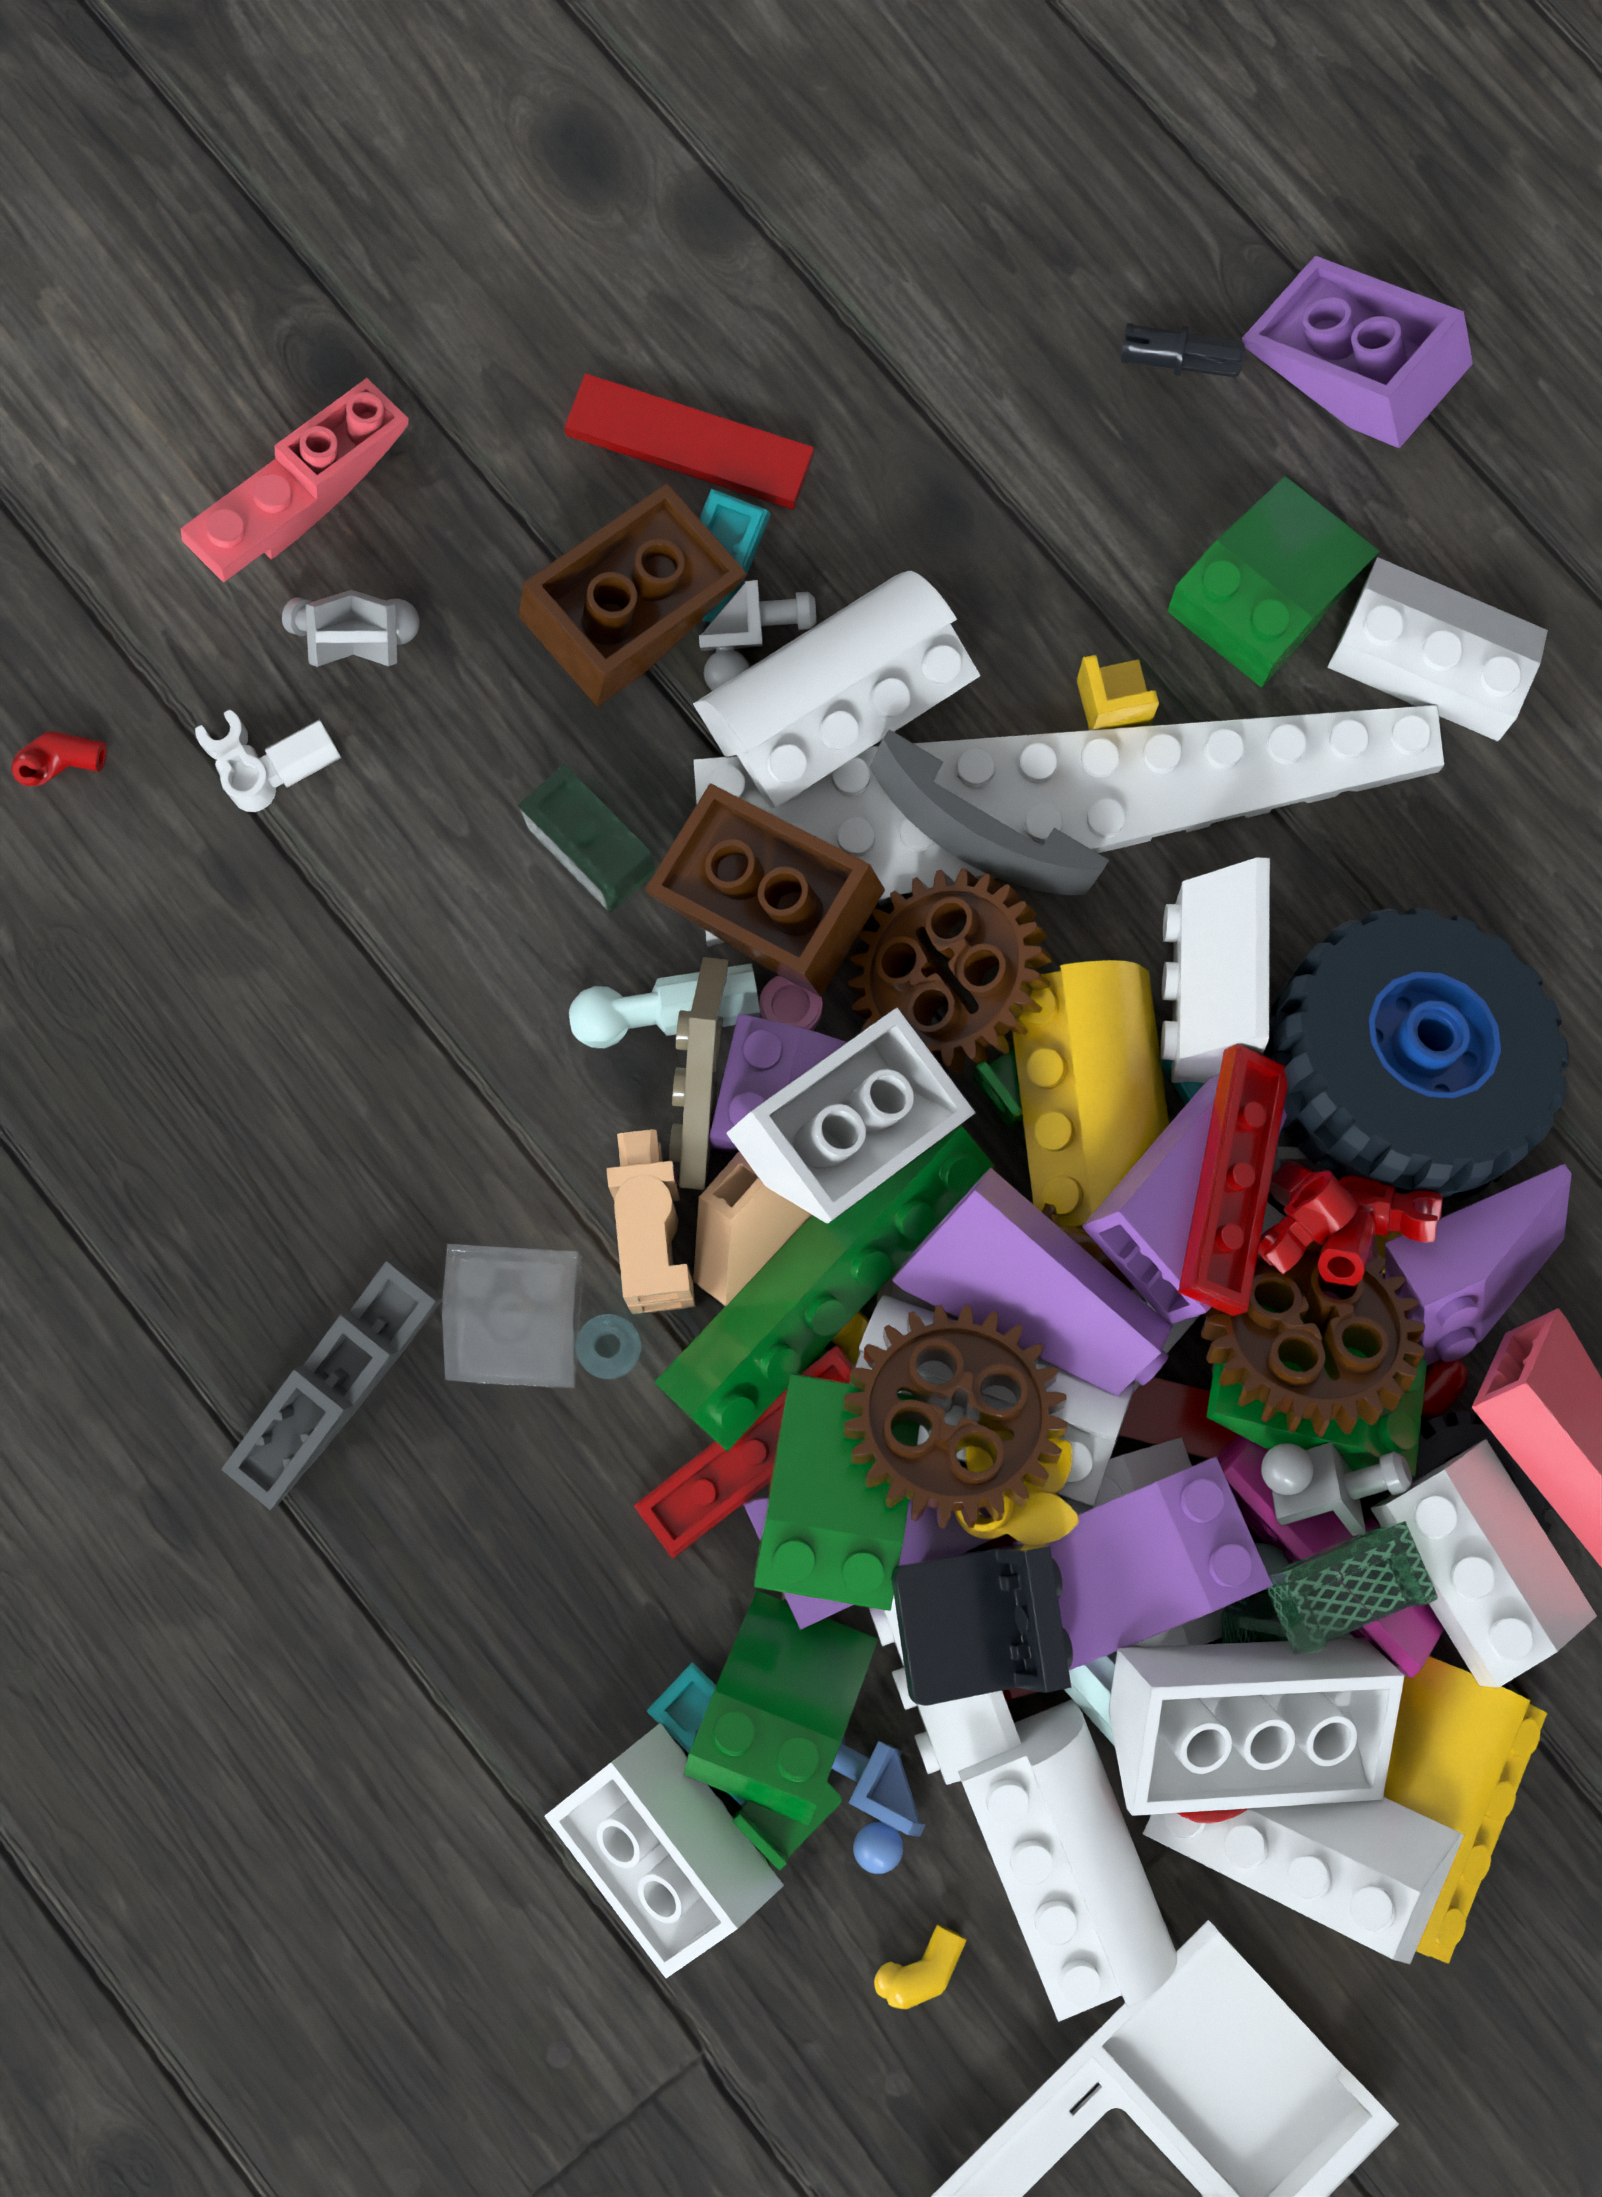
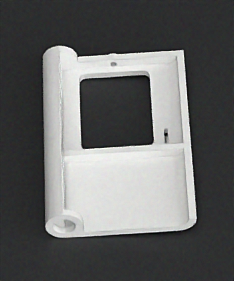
(1212, 2078)

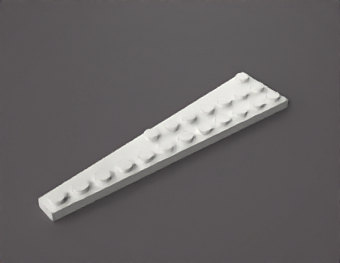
(1105, 783)

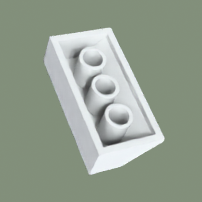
(1252, 1725)
(1345, 1864)

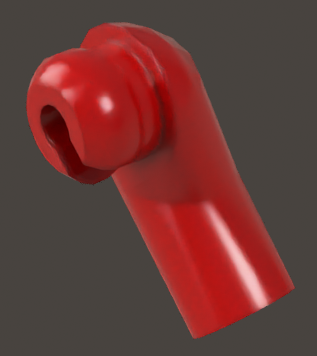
(1442, 1386)

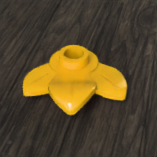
(1044, 1516)

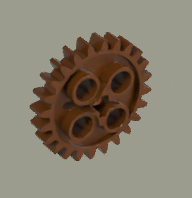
(994, 934)
(1364, 1319)
(931, 1470)

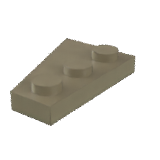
(694, 1086)

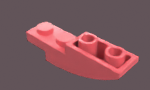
(301, 485)

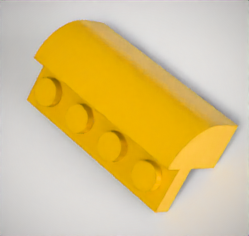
(1089, 1084)
(1460, 1764)

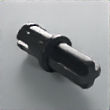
(1182, 351)

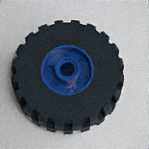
(1418, 1053)

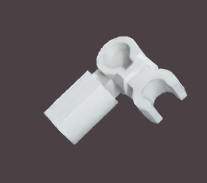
(253, 780)

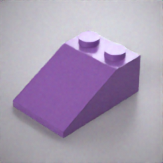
(1363, 348)
(760, 1064)
(1480, 1262)
(1154, 1562)

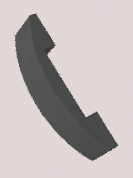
(973, 835)

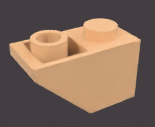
(739, 1229)

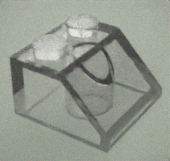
(511, 1315)

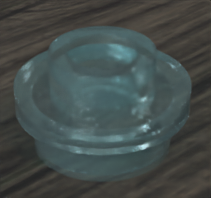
(617, 1365)

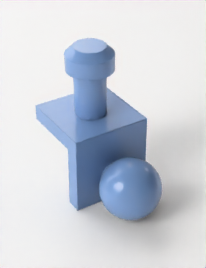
(884, 1795)

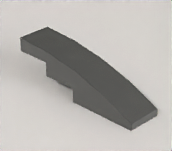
(331, 1383)

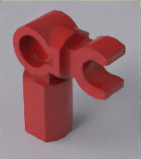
(1314, 1210)
(1378, 1212)

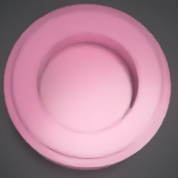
(790, 1004)

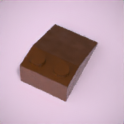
(628, 593)
(767, 888)

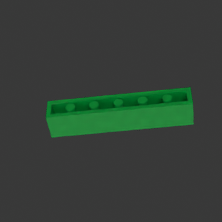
(815, 1290)

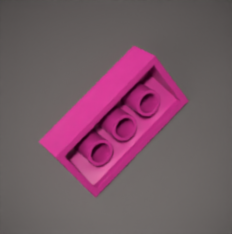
(1401, 1637)

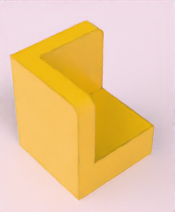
(1115, 695)

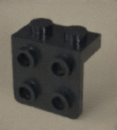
(982, 1624)

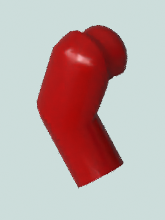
(53, 754)

